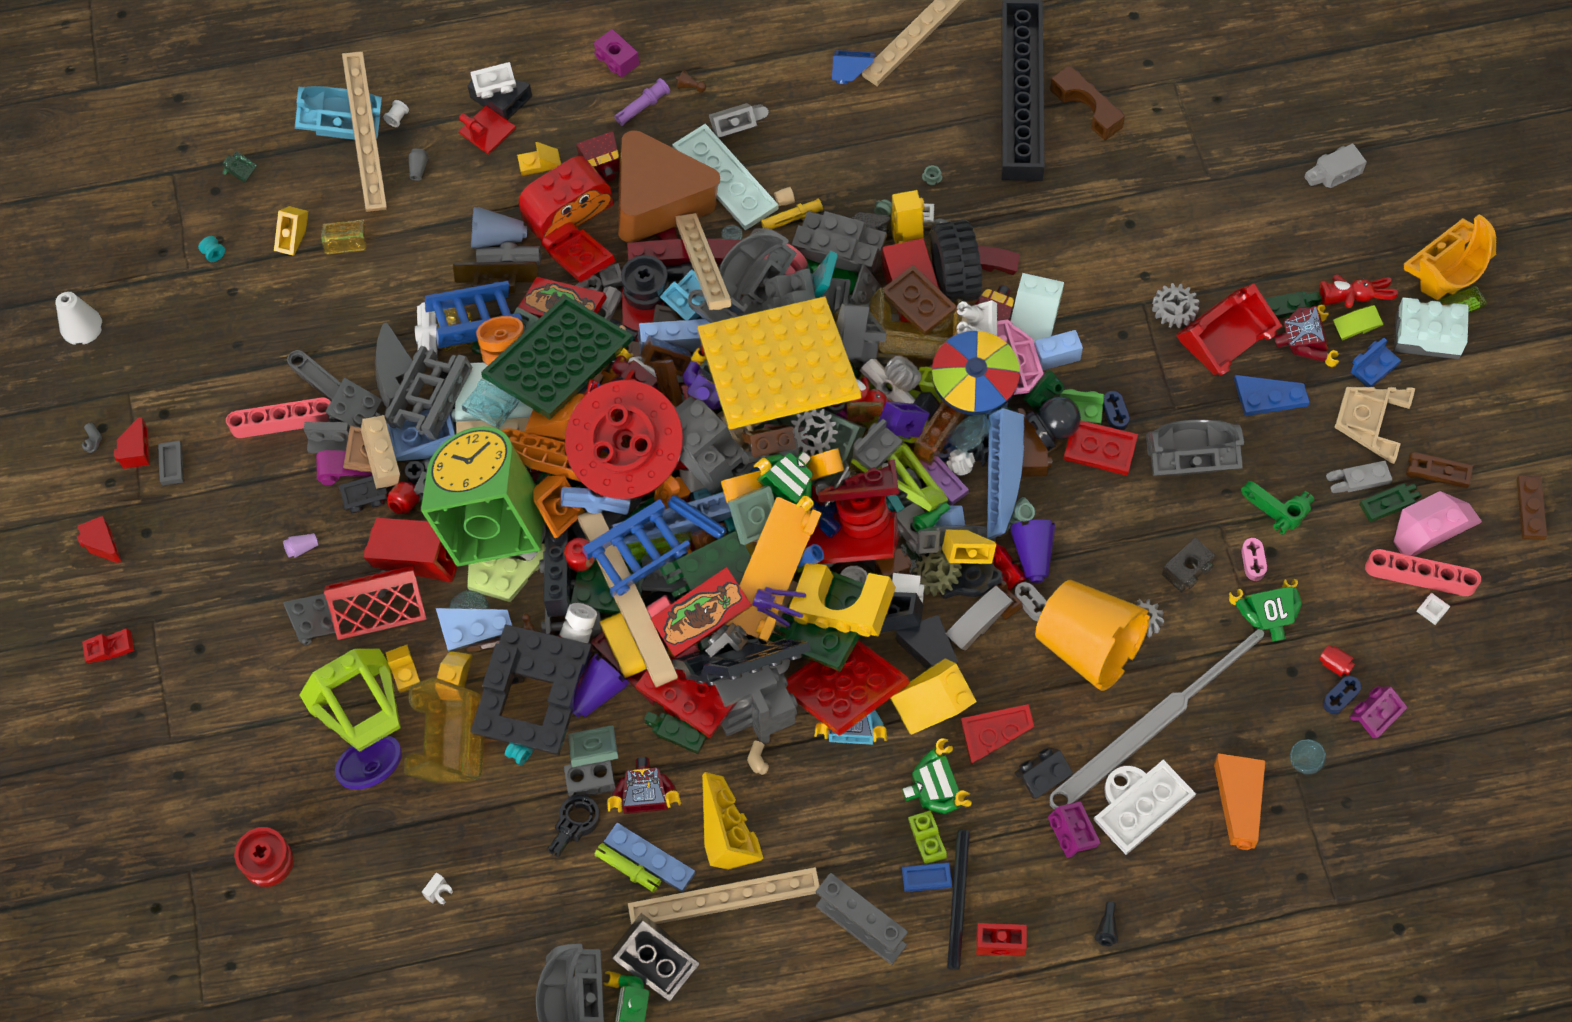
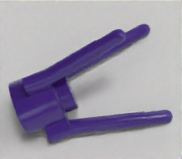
(765, 601)

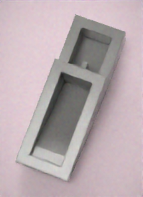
(979, 618)

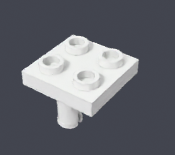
(978, 317)

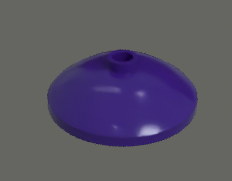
(370, 766)

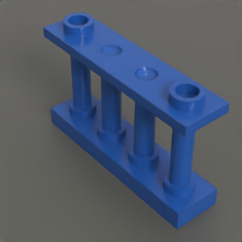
(466, 331)
(635, 526)

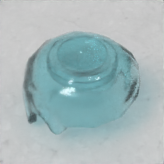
(1307, 756)

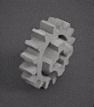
(1176, 304)
(818, 445)

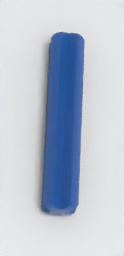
(696, 517)

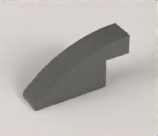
(390, 364)

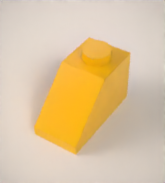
(290, 229)
(967, 547)
(455, 668)

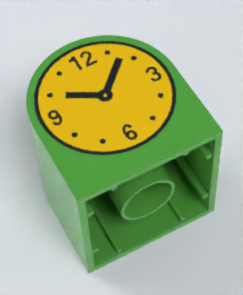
(481, 498)

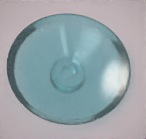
(469, 600)

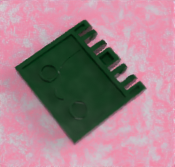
(706, 563)
(827, 645)

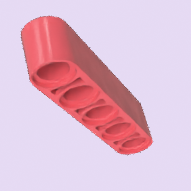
(270, 415)
(1433, 569)

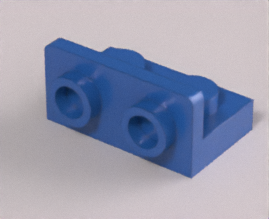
(1374, 364)

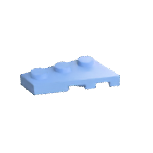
(471, 626)

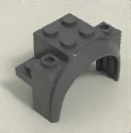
(855, 322)
(707, 445)
(760, 703)

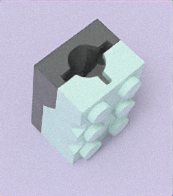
(1431, 328)

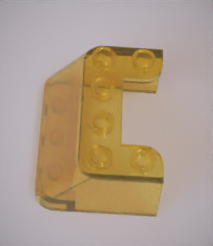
(904, 337)
(449, 746)

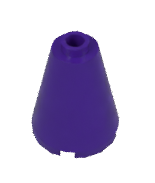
(1034, 547)
(597, 686)

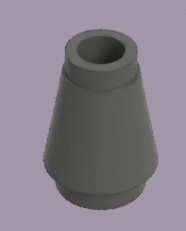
(417, 163)

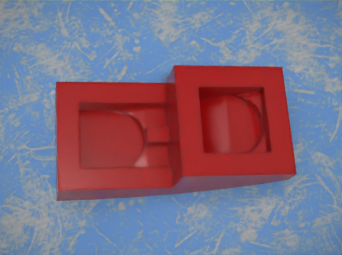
(108, 647)

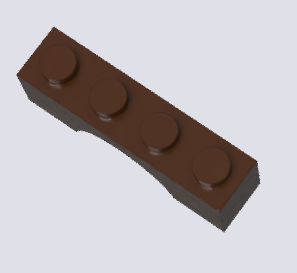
(1071, 86)

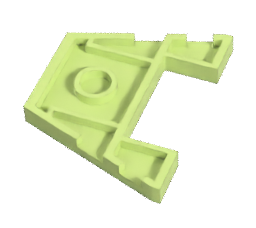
(503, 576)

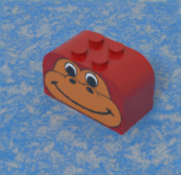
(564, 195)

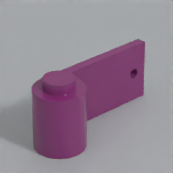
(330, 467)

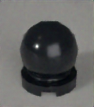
(1056, 420)

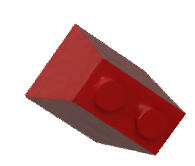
(901, 256)
(409, 543)

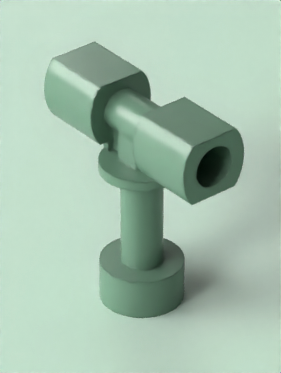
(1022, 511)

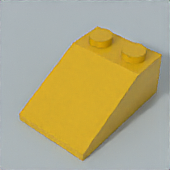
(933, 697)

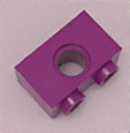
(616, 53)

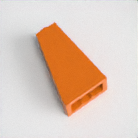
(1241, 797)

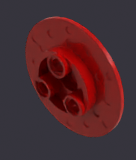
(625, 471)

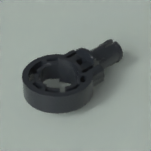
(577, 828)

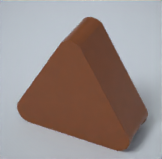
(660, 185)

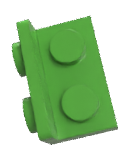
(1089, 404)

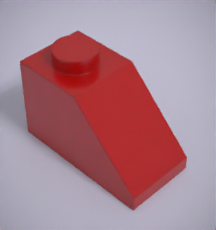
(133, 446)
(98, 539)

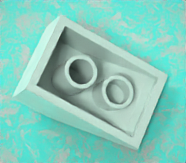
(1037, 305)

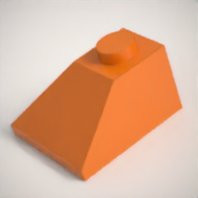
(547, 499)

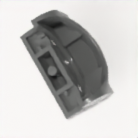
(843, 235)
(746, 270)
(780, 287)
(1195, 447)
(567, 997)

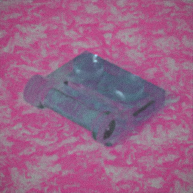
(487, 408)

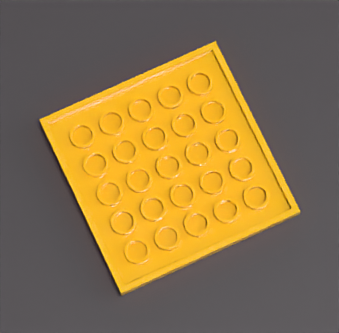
(778, 362)

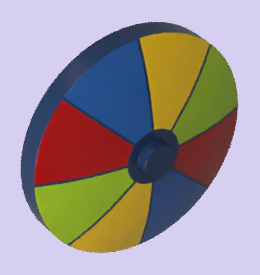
(975, 372)

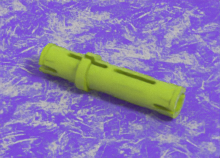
(635, 872)

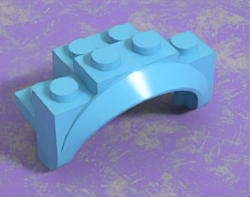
(329, 112)

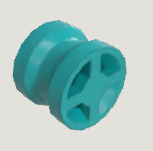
(211, 249)
(519, 753)

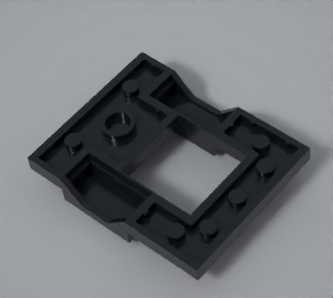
(538, 658)
(732, 664)

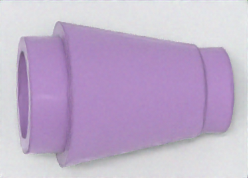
(299, 544)

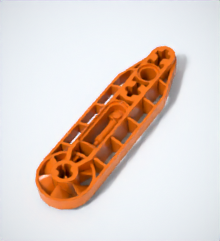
(543, 452)

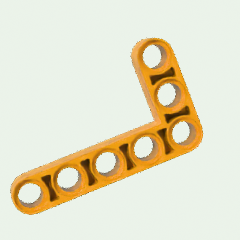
(820, 465)

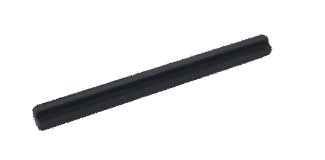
(958, 900)

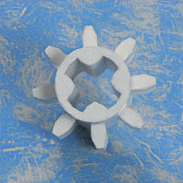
(960, 462)

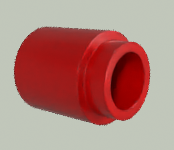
(1337, 660)

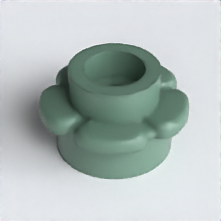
(932, 171)
(883, 207)

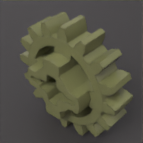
(937, 573)

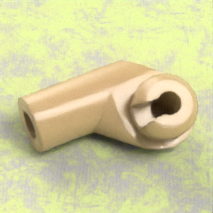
(755, 760)

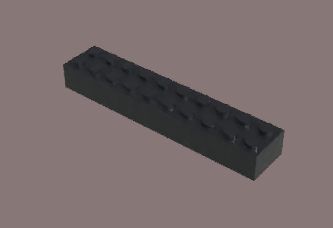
(1022, 90)

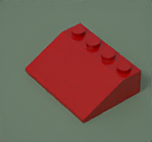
(848, 549)

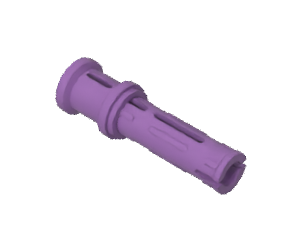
(648, 98)

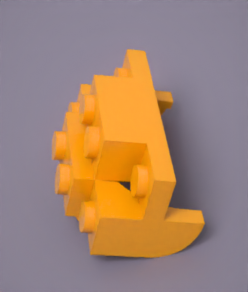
(1447, 265)

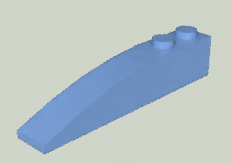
(1004, 468)
(712, 506)

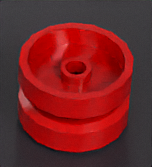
(863, 516)
(264, 857)

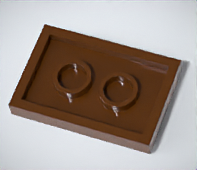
(919, 300)

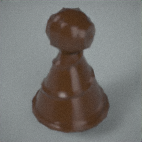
(687, 81)

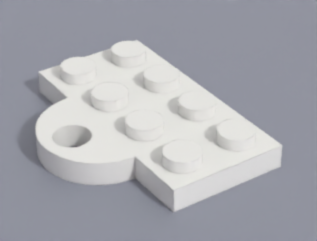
(1141, 804)

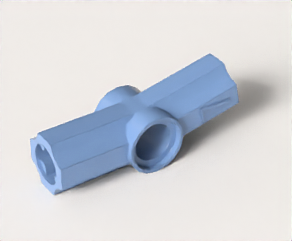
(592, 501)

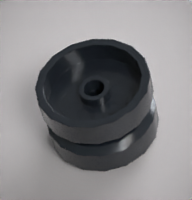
(644, 282)

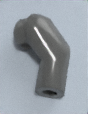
(94, 439)

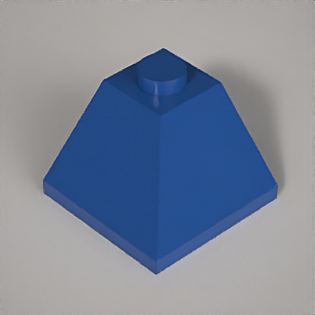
(850, 64)

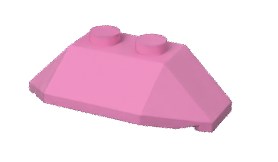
(1026, 354)
(1433, 522)

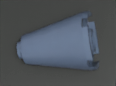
(495, 229)

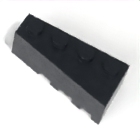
(903, 612)

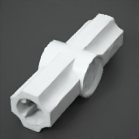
(426, 328)
(876, 375)

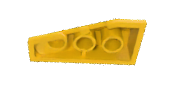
(725, 833)

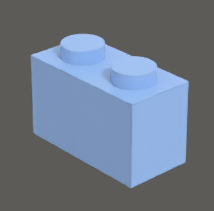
(1059, 349)

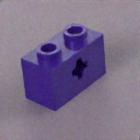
(904, 419)

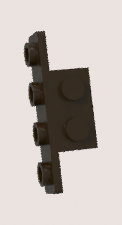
(490, 272)

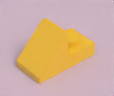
(542, 160)
(402, 668)

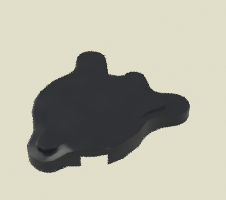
(975, 580)

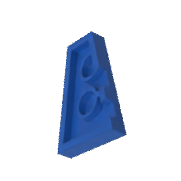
(1269, 395)

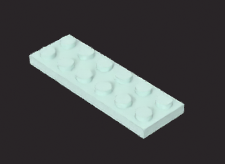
(737, 188)

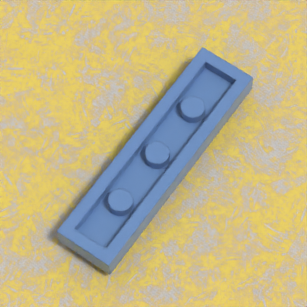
(649, 856)

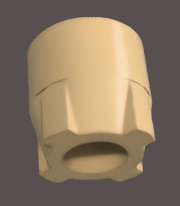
(784, 196)

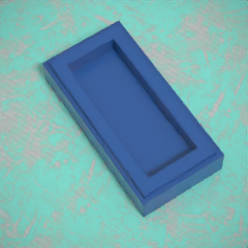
(926, 877)

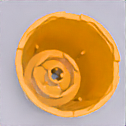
(1092, 631)

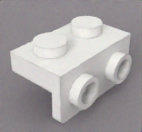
(493, 80)

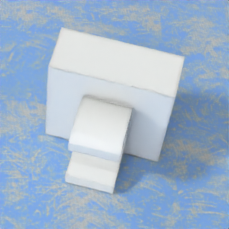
(435, 888)

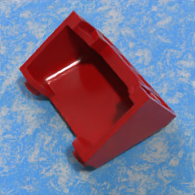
(1229, 329)

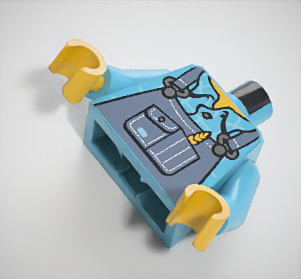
(861, 733)

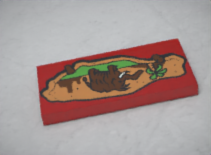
(546, 293)
(701, 612)

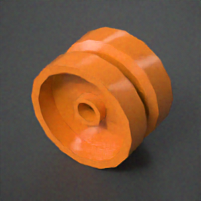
(497, 335)

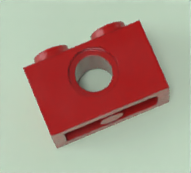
(1001, 939)

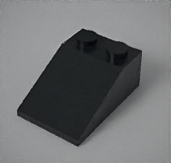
(654, 957)

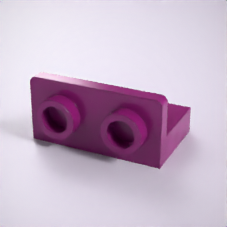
(1378, 710)
(1073, 828)

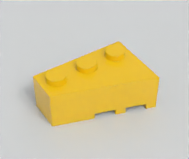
(907, 217)

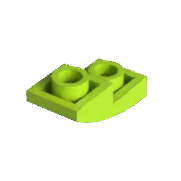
(1357, 322)
(927, 837)

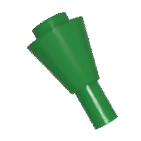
(929, 518)

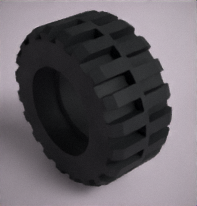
(956, 260)

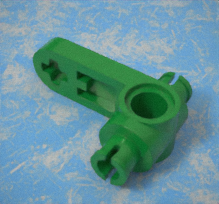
(1277, 509)

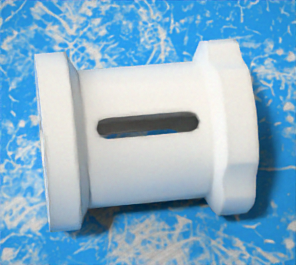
(396, 113)

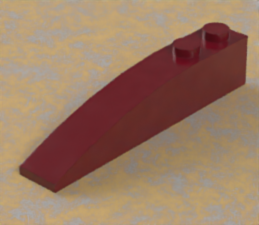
(673, 251)

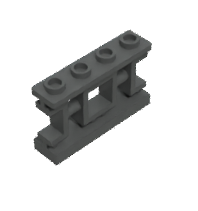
(441, 399)

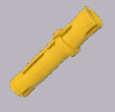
(792, 215)

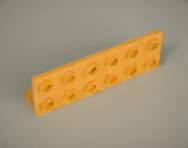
(775, 562)

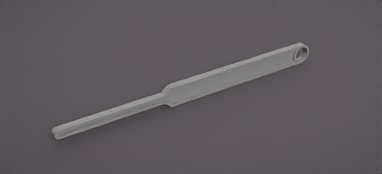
(1144, 730)

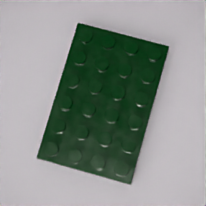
(557, 356)

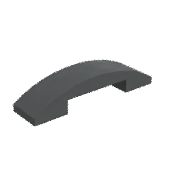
(932, 538)

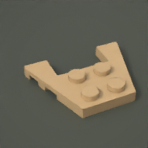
(1363, 414)

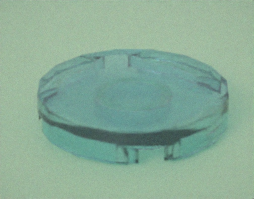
(969, 432)

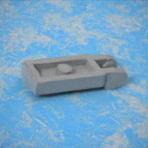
(1360, 477)

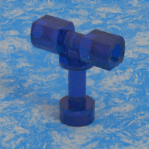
(828, 523)

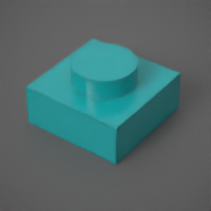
(893, 503)

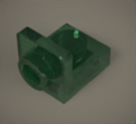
(239, 166)

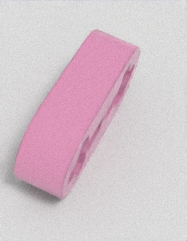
(1258, 558)

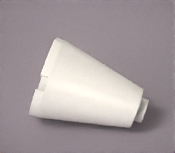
(77, 319)

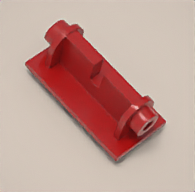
(1011, 572)

